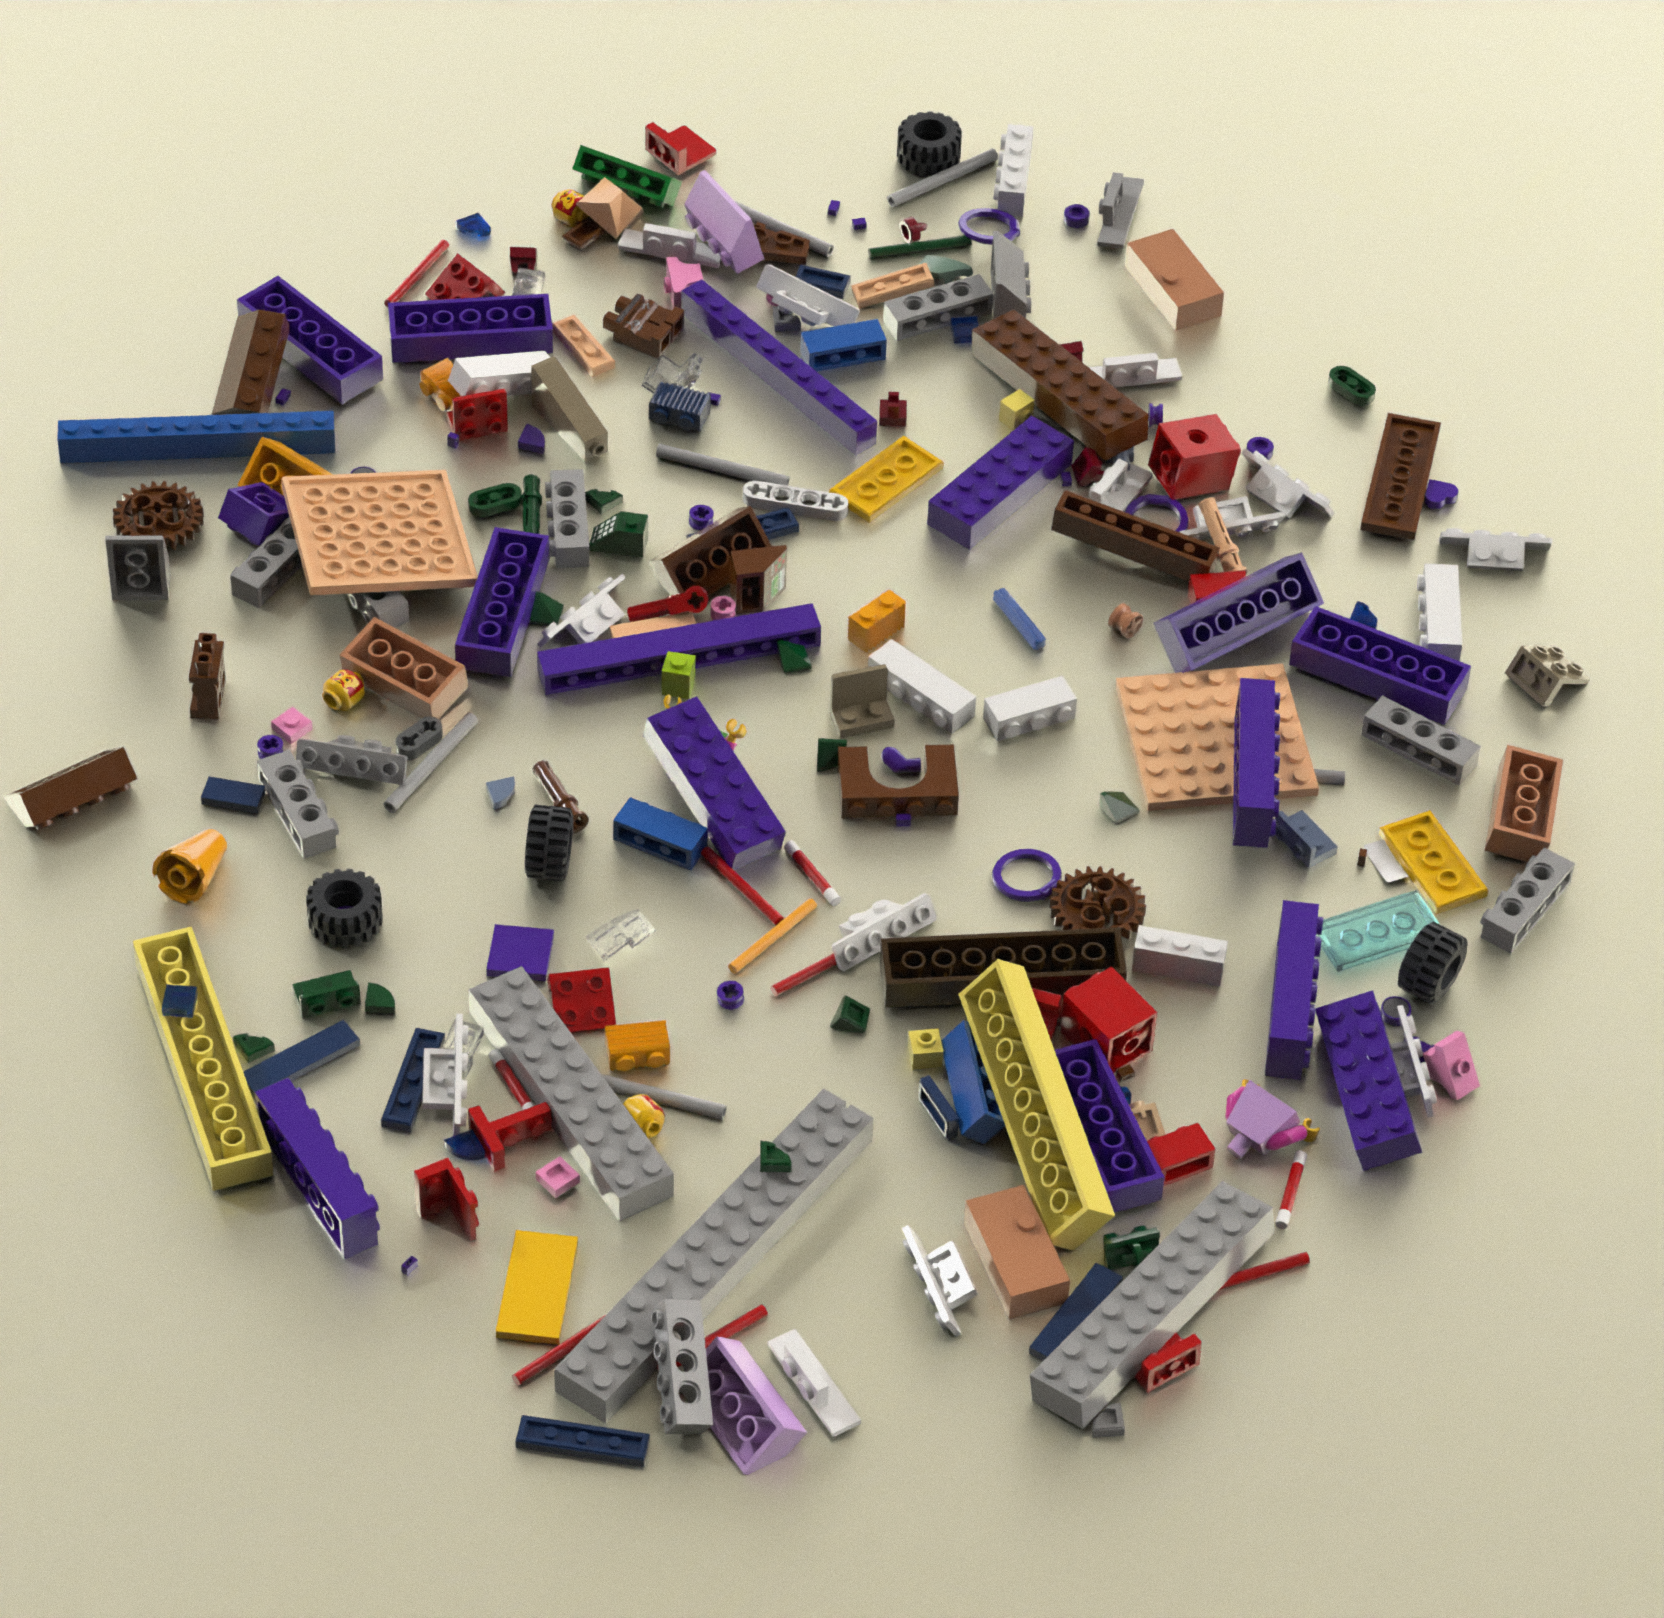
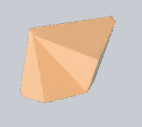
(610, 207)

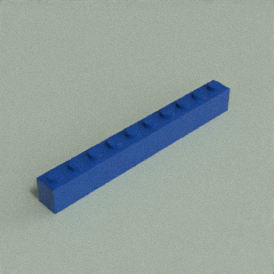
(192, 436)

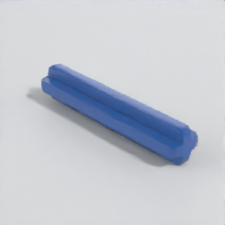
(1019, 618)

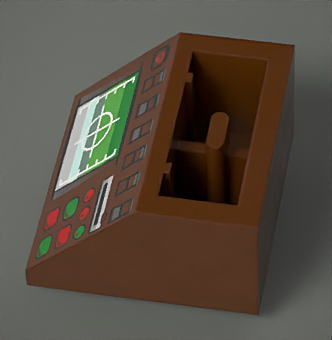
(757, 577)

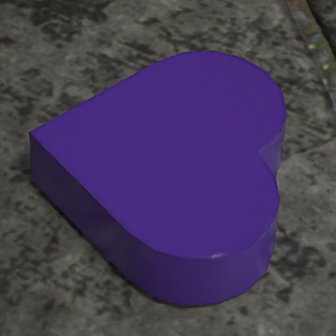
(1439, 494)

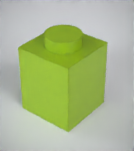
(678, 675)

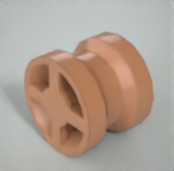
(1125, 621)

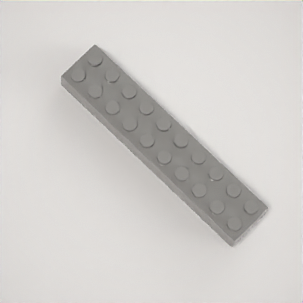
(581, 1102)
(1151, 1304)

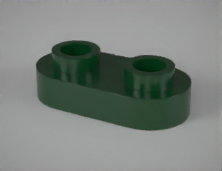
(1352, 385)
(494, 500)

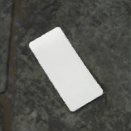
(1384, 861)

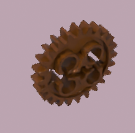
(158, 513)
(1108, 896)

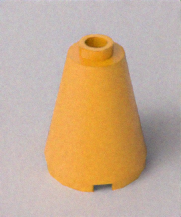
(190, 866)

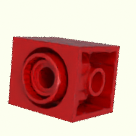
(1194, 456)
(1113, 1015)

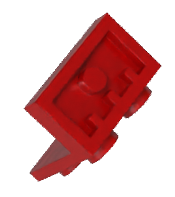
(678, 149)
(461, 281)
(479, 414)
(583, 999)
(442, 1187)
(1169, 1362)

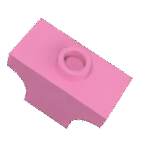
(680, 277)
(1452, 1065)

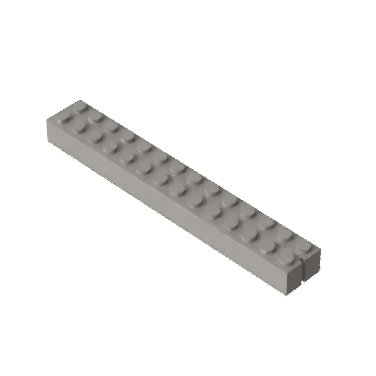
(714, 1253)

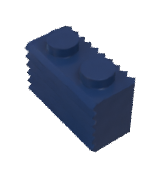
(679, 406)

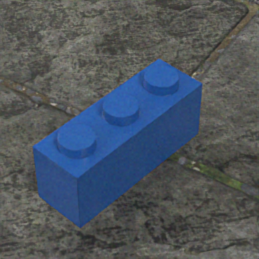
(843, 345)
(660, 833)

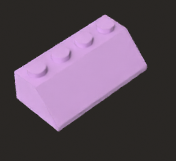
(722, 224)
(747, 1409)

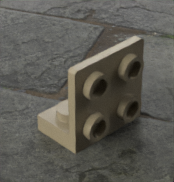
(1543, 672)
(860, 701)

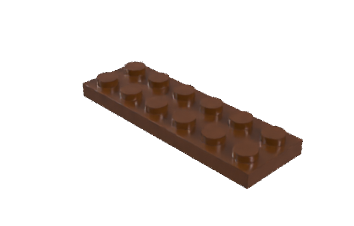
(1400, 476)

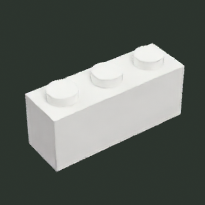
(1029, 708)
(1179, 955)

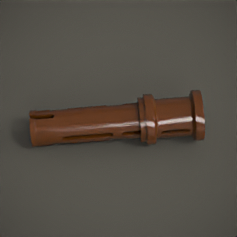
(559, 795)

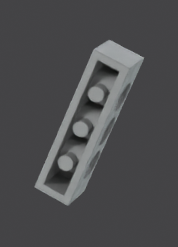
(936, 306)
(568, 518)
(267, 567)
(386, 606)
(1420, 740)
(297, 804)
(1526, 900)
(690, 1352)

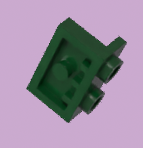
(326, 993)

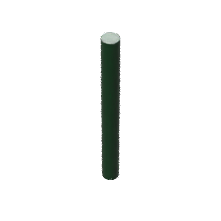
(919, 246)

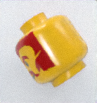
(566, 209)
(343, 690)
(646, 1114)

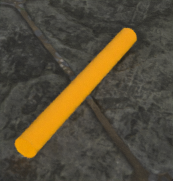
(772, 936)

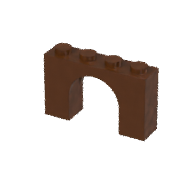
(865, 797)

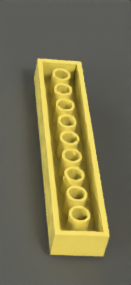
(204, 1062)
(1036, 1105)

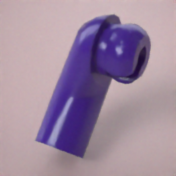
(898, 763)

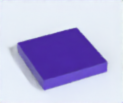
(520, 947)

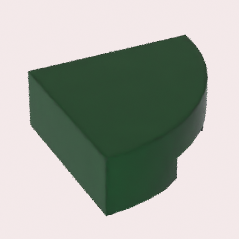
(603, 500)
(379, 999)
(252, 1046)
(773, 1159)

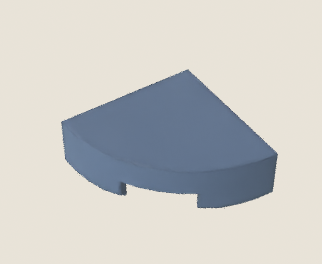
(500, 791)

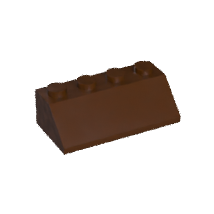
(252, 363)
(707, 554)
(72, 787)

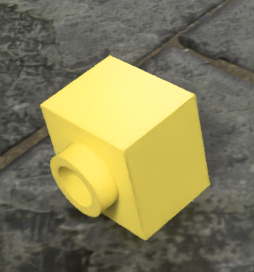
(1016, 409)
(925, 1048)

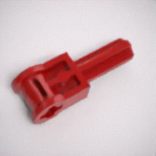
(671, 605)

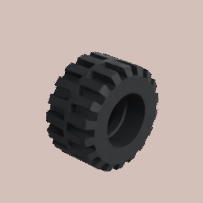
(928, 143)
(548, 842)
(349, 925)
(1432, 962)

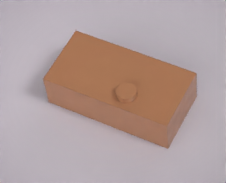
(1174, 279)
(405, 670)
(1523, 803)
(1016, 1252)

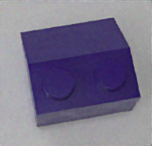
(254, 511)

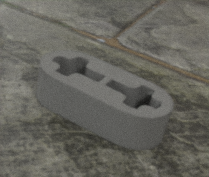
(421, 740)

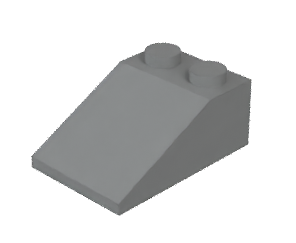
(138, 567)

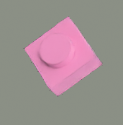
(291, 725)
(557, 1177)

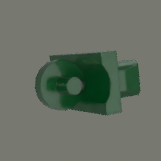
(1129, 1248)

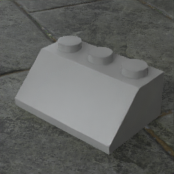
(1008, 277)

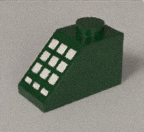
(621, 535)

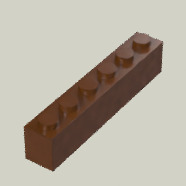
(1133, 537)

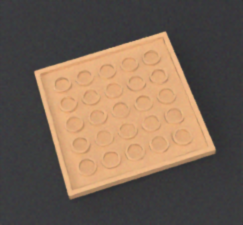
(378, 532)
(1185, 735)

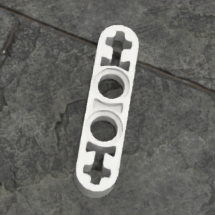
(796, 497)

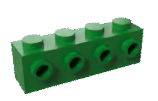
(623, 174)

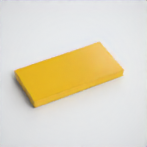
(887, 478)
(1433, 862)
(537, 1287)

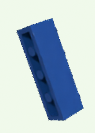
(970, 1086)

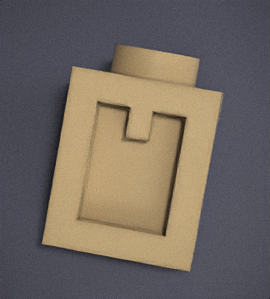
(1148, 1119)

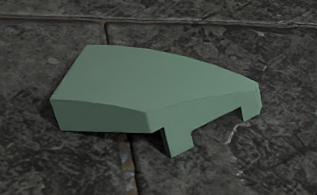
(946, 268)

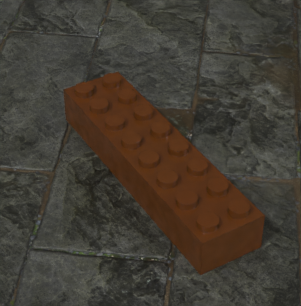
(1060, 384)

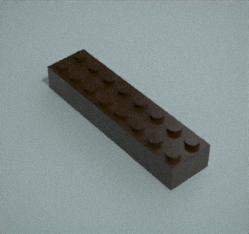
(940, 967)

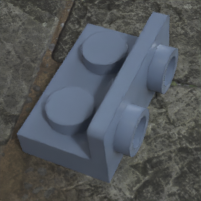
(1304, 838)

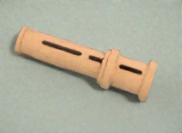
(1228, 551)

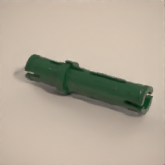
(531, 502)

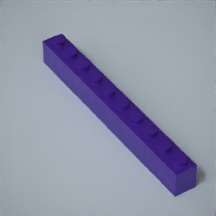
(779, 367)
(645, 653)

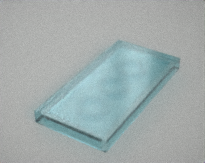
(1374, 930)

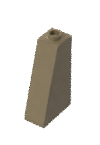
(566, 409)

